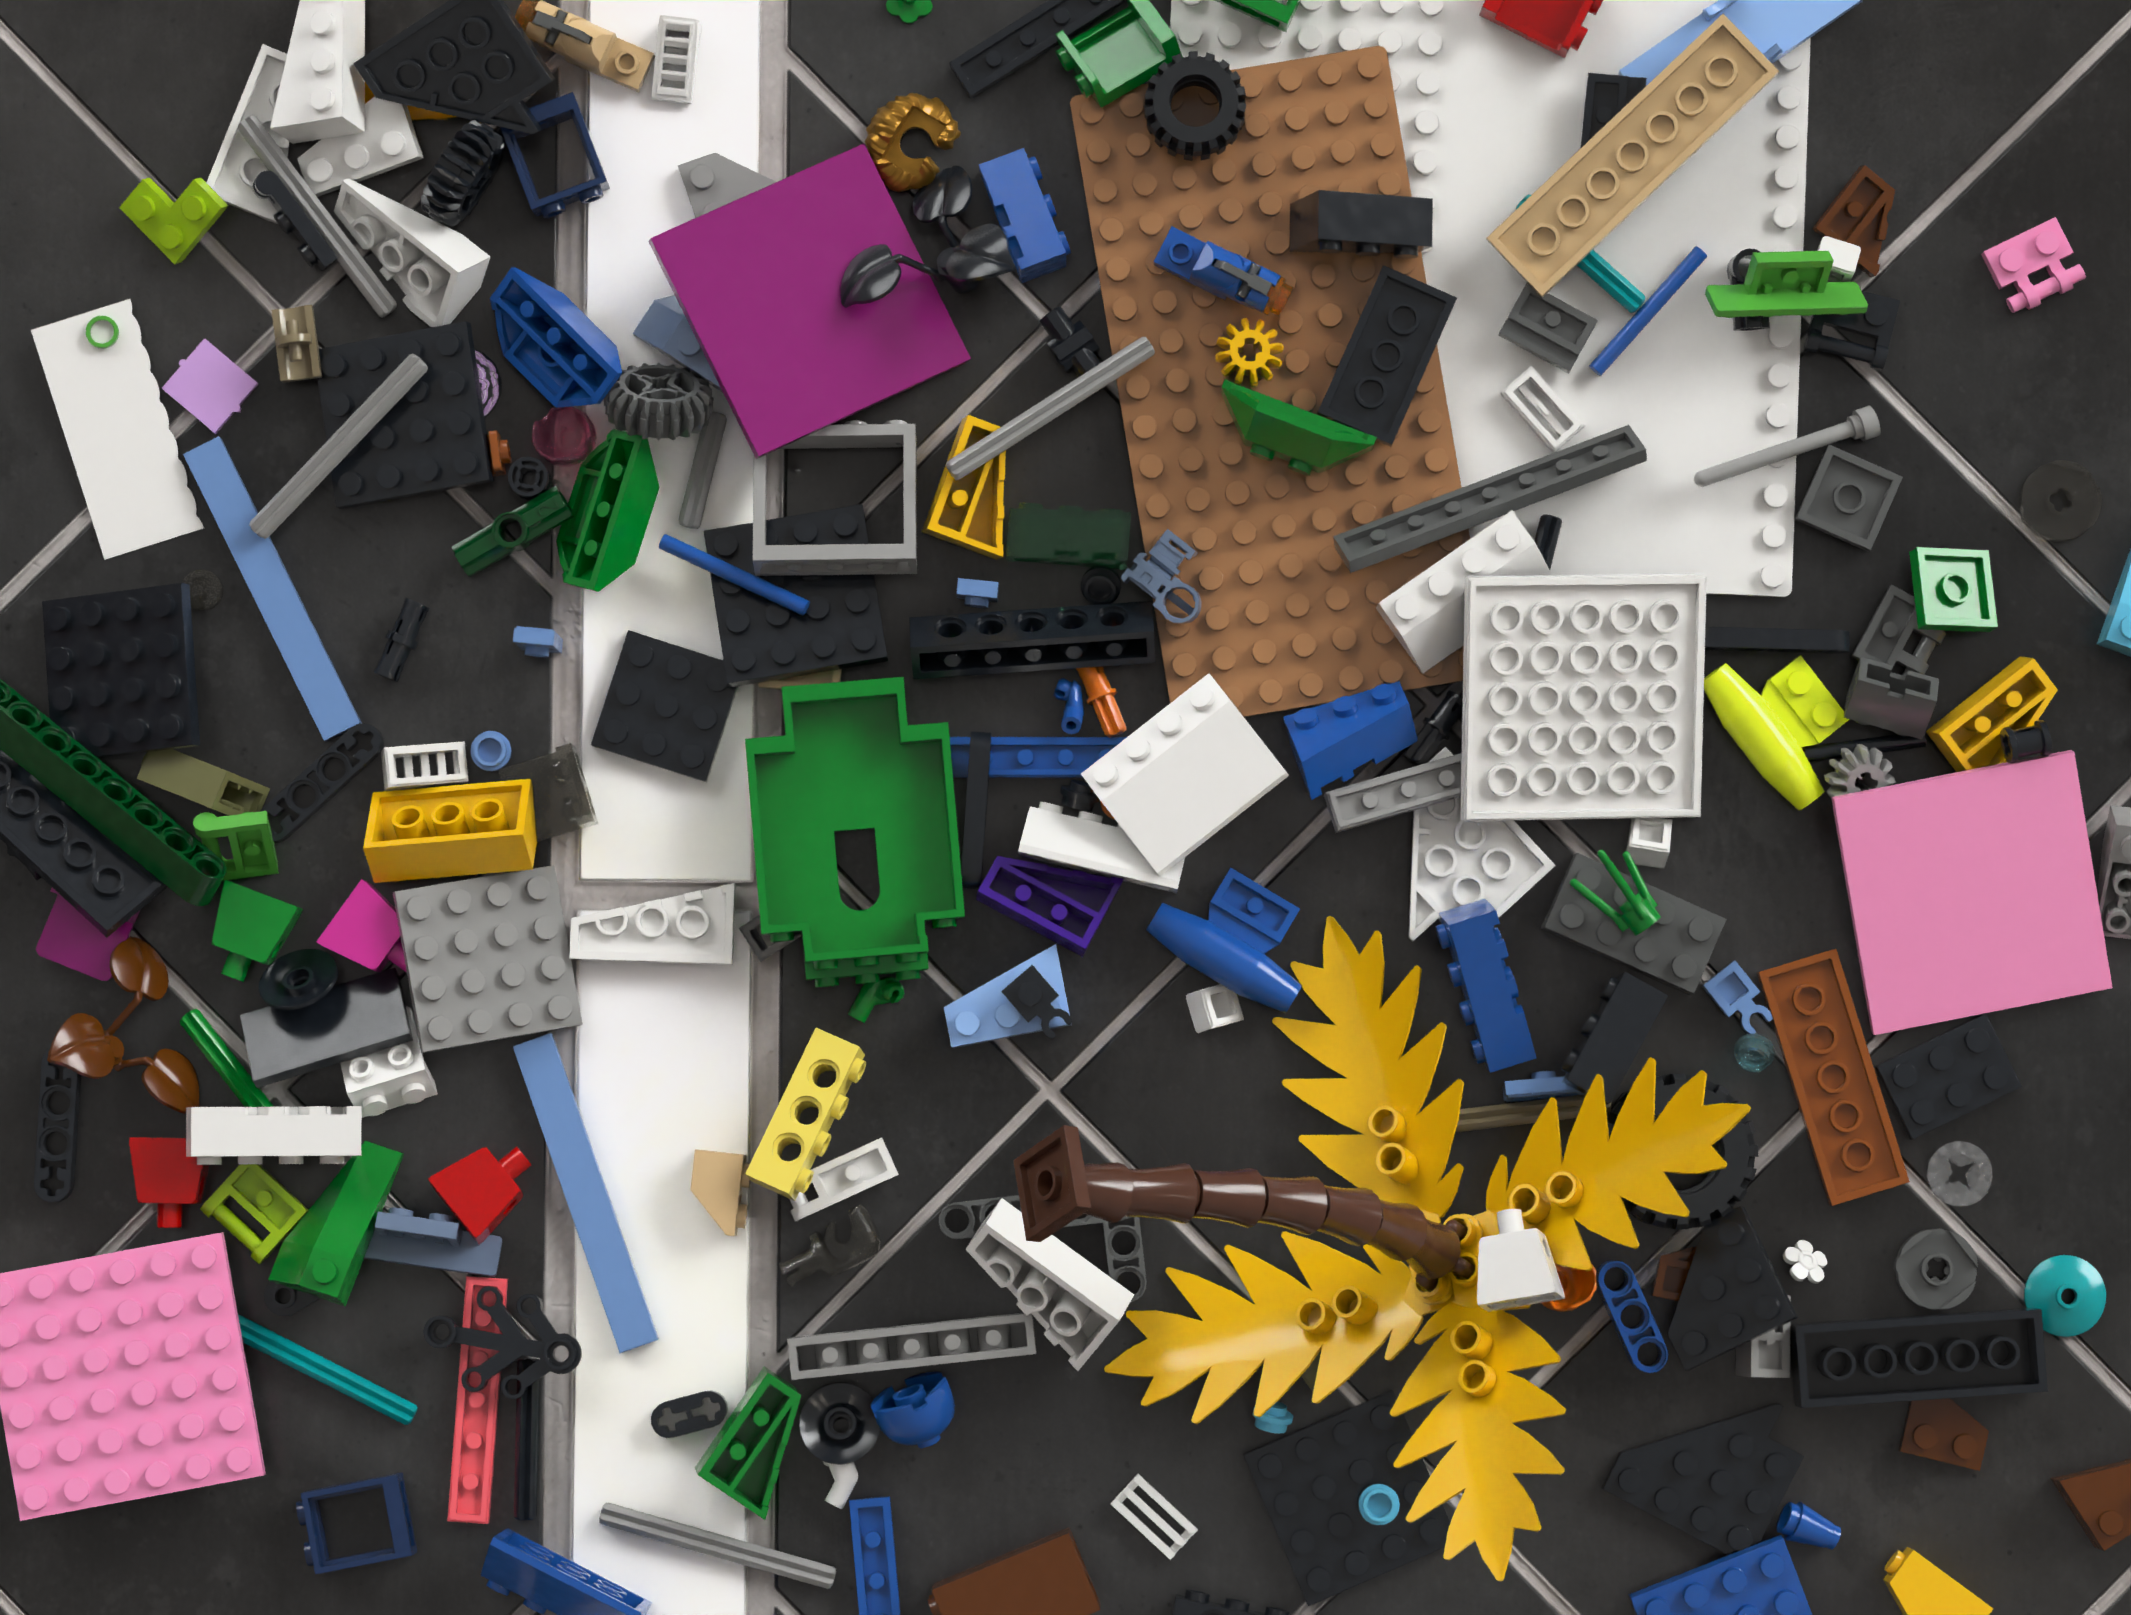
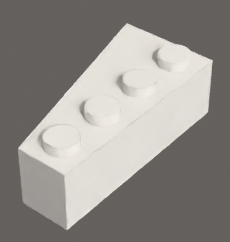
(273, 1132)
(1050, 1282)

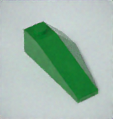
(334, 1234)

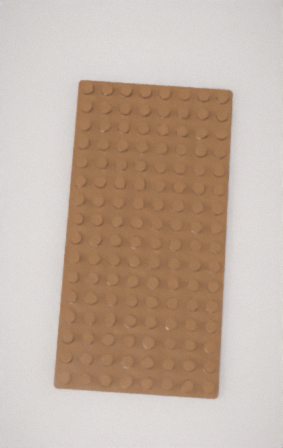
(1278, 604)

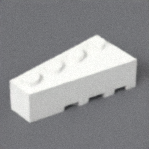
(320, 85)

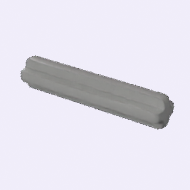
(702, 471)

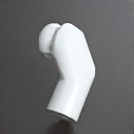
(845, 1478)

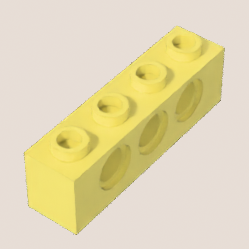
(821, 1054)

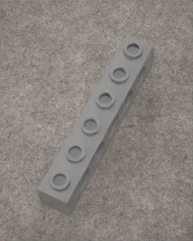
(911, 1345)

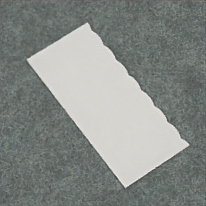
(117, 431)

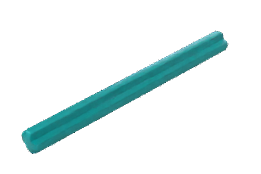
(327, 1372)

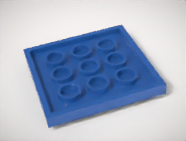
(1742, 1583)

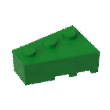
(752, 1442)

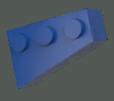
(1348, 733)

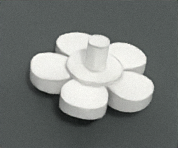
(1804, 1262)

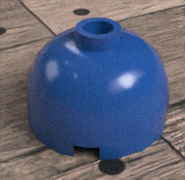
(917, 1411)

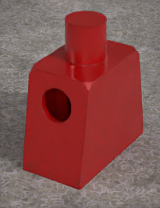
(166, 1177)
(481, 1189)

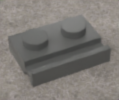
(1548, 328)

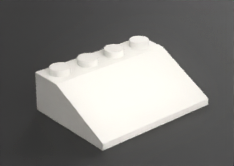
(1184, 774)

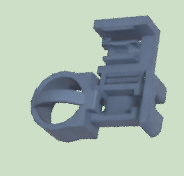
(1159, 571)

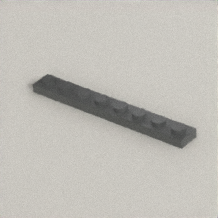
(1489, 498)

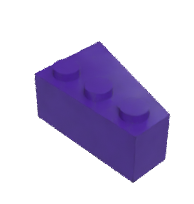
(1050, 900)

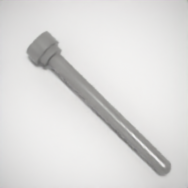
(1861, 424)

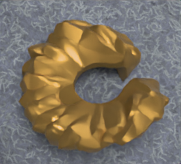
(887, 129)

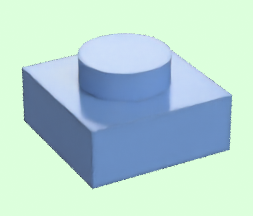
(977, 592)

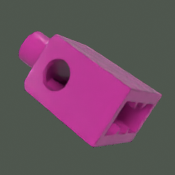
(366, 930)

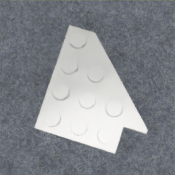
(1467, 862)

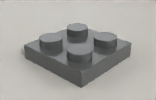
(1848, 498)

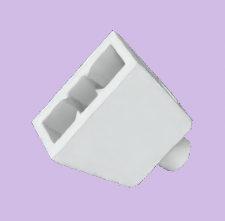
(1516, 1266)

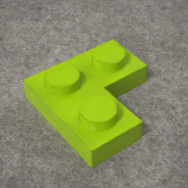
(178, 224)

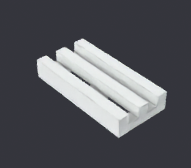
(1527, 416)
(1179, 1540)

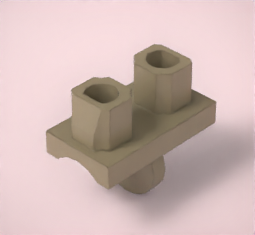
(296, 343)

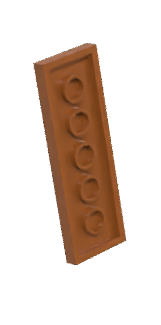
(1833, 1077)

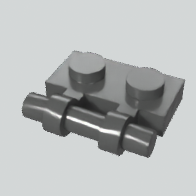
(1890, 631)

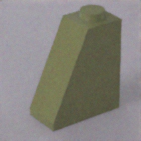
(202, 782)

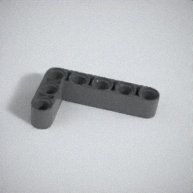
(1116, 1262)

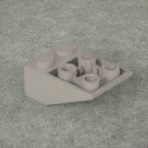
(2115, 874)

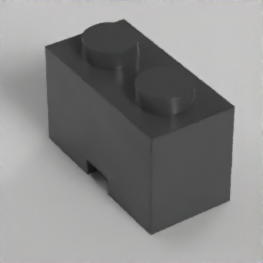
(1891, 699)

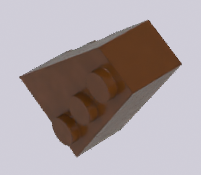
(2100, 1501)

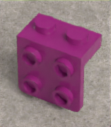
(77, 943)

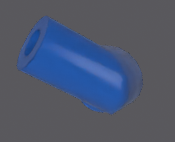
(1074, 709)

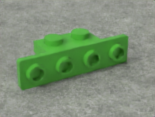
(1787, 286)

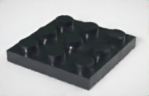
(665, 707)

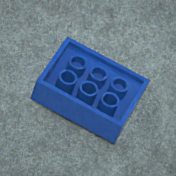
(554, 1581)

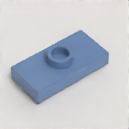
(537, 641)
(1541, 1086)

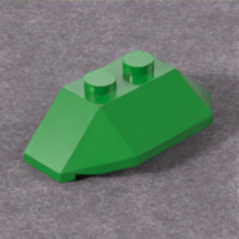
(1292, 433)
(611, 512)

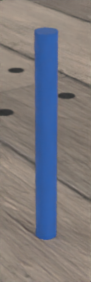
(1648, 311)
(734, 574)

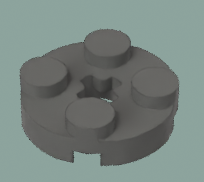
(1959, 1270)

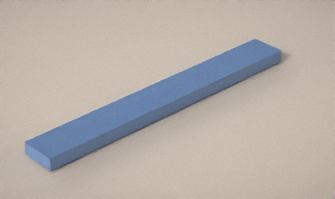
(272, 590)
(585, 1193)

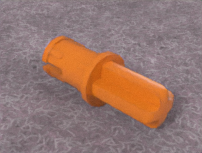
(1102, 698)

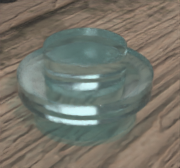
(1754, 1052)

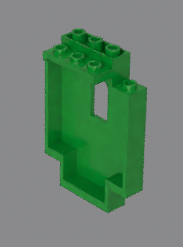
(848, 768)

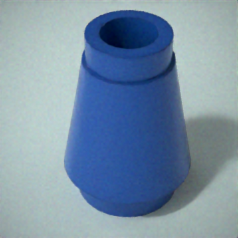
(1806, 1526)

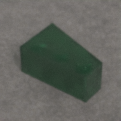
(1068, 536)

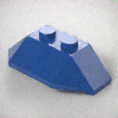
(553, 342)

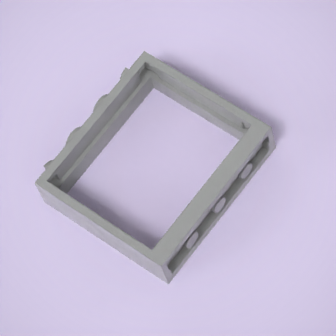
(842, 558)

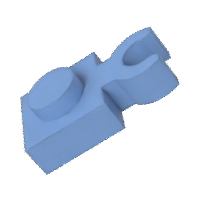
(1734, 992)

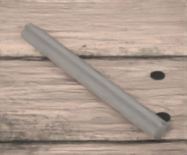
(347, 254)
(1050, 408)
(338, 446)
(717, 1545)

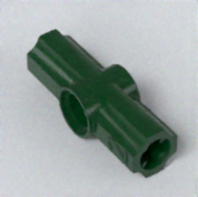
(489, 543)

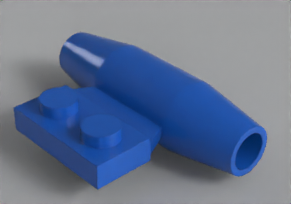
(1233, 942)

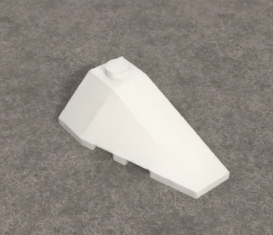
(425, 258)

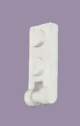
(846, 1177)

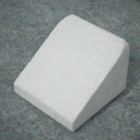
(1844, 256)
(1649, 841)
(1213, 1008)

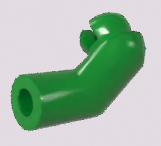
(873, 994)

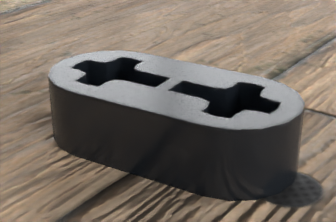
(686, 1404)

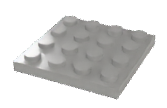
(487, 958)

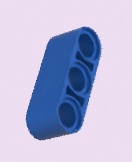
(1647, 1328)

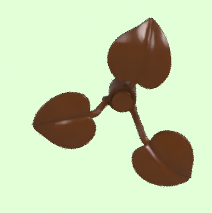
(94, 1052)

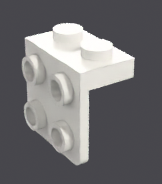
(389, 1076)

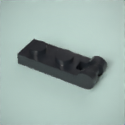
(293, 219)

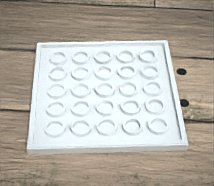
(1583, 696)

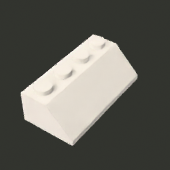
(1430, 607)
(1090, 847)

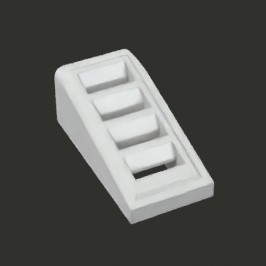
(679, 24)
(390, 778)

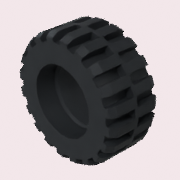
(1721, 1187)

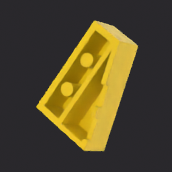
(971, 508)
(2010, 699)

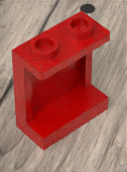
(1547, 23)

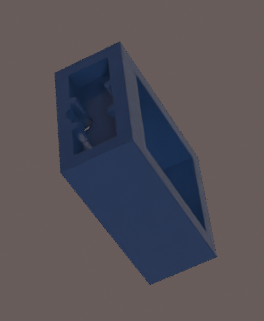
(548, 115)
(398, 1514)

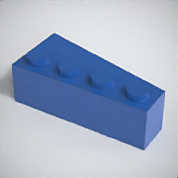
(1486, 985)

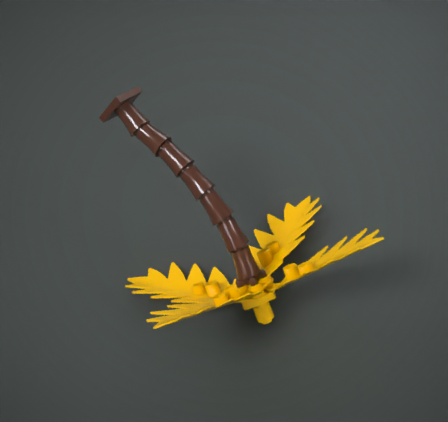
(1395, 1219)

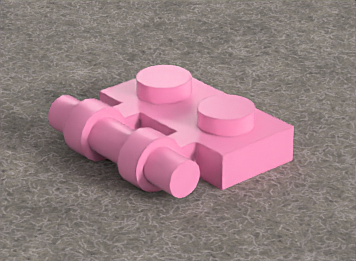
(2028, 253)

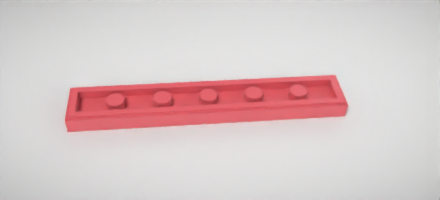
(475, 1414)

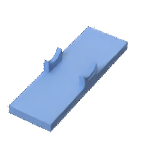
(1770, 26)

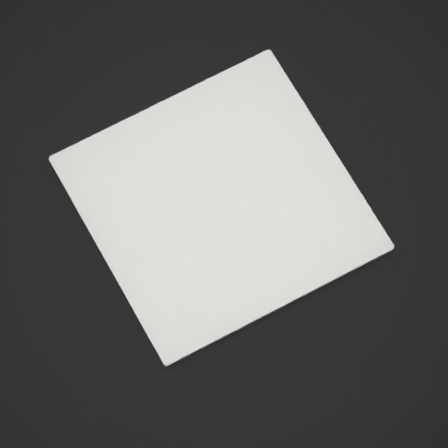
(1482, 130)

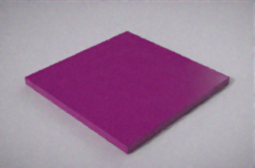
(769, 309)

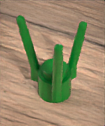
(1637, 910)

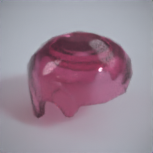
(564, 436)

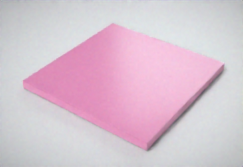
(1972, 892)

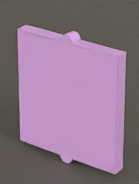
(210, 386)

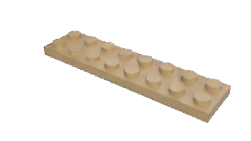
(1632, 155)

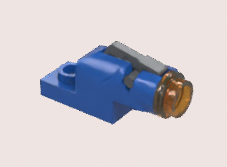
(1222, 272)

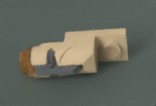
(585, 43)

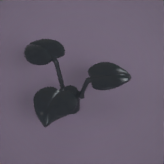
(980, 256)

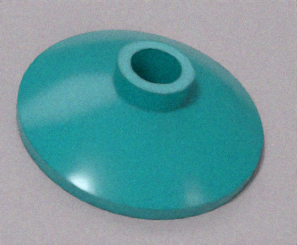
(2048, 1282)

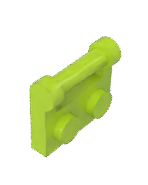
(264, 1200)

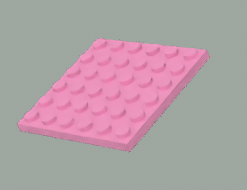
(125, 1377)

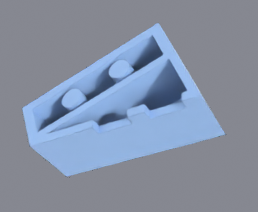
(990, 1016)

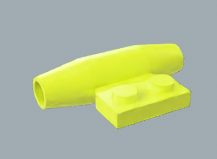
(1775, 726)

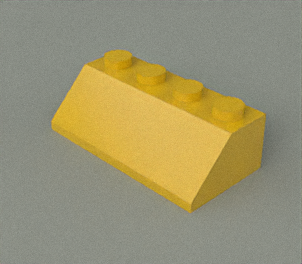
(451, 831)

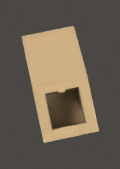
(718, 1187)

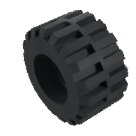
(1203, 73)

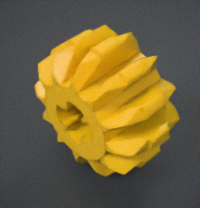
(1262, 359)

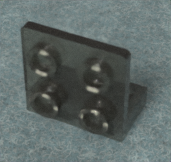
(559, 792)

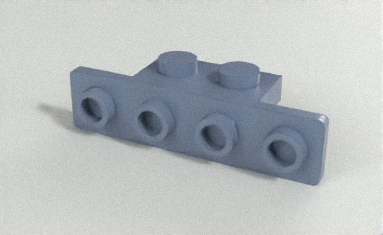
(432, 1244)

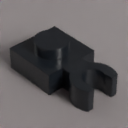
(1033, 997)

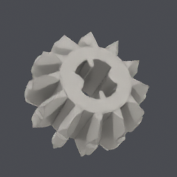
(1853, 766)

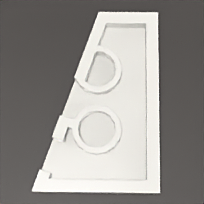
(384, 145)

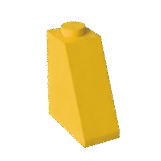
(1926, 1589)

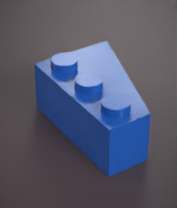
(1025, 214)

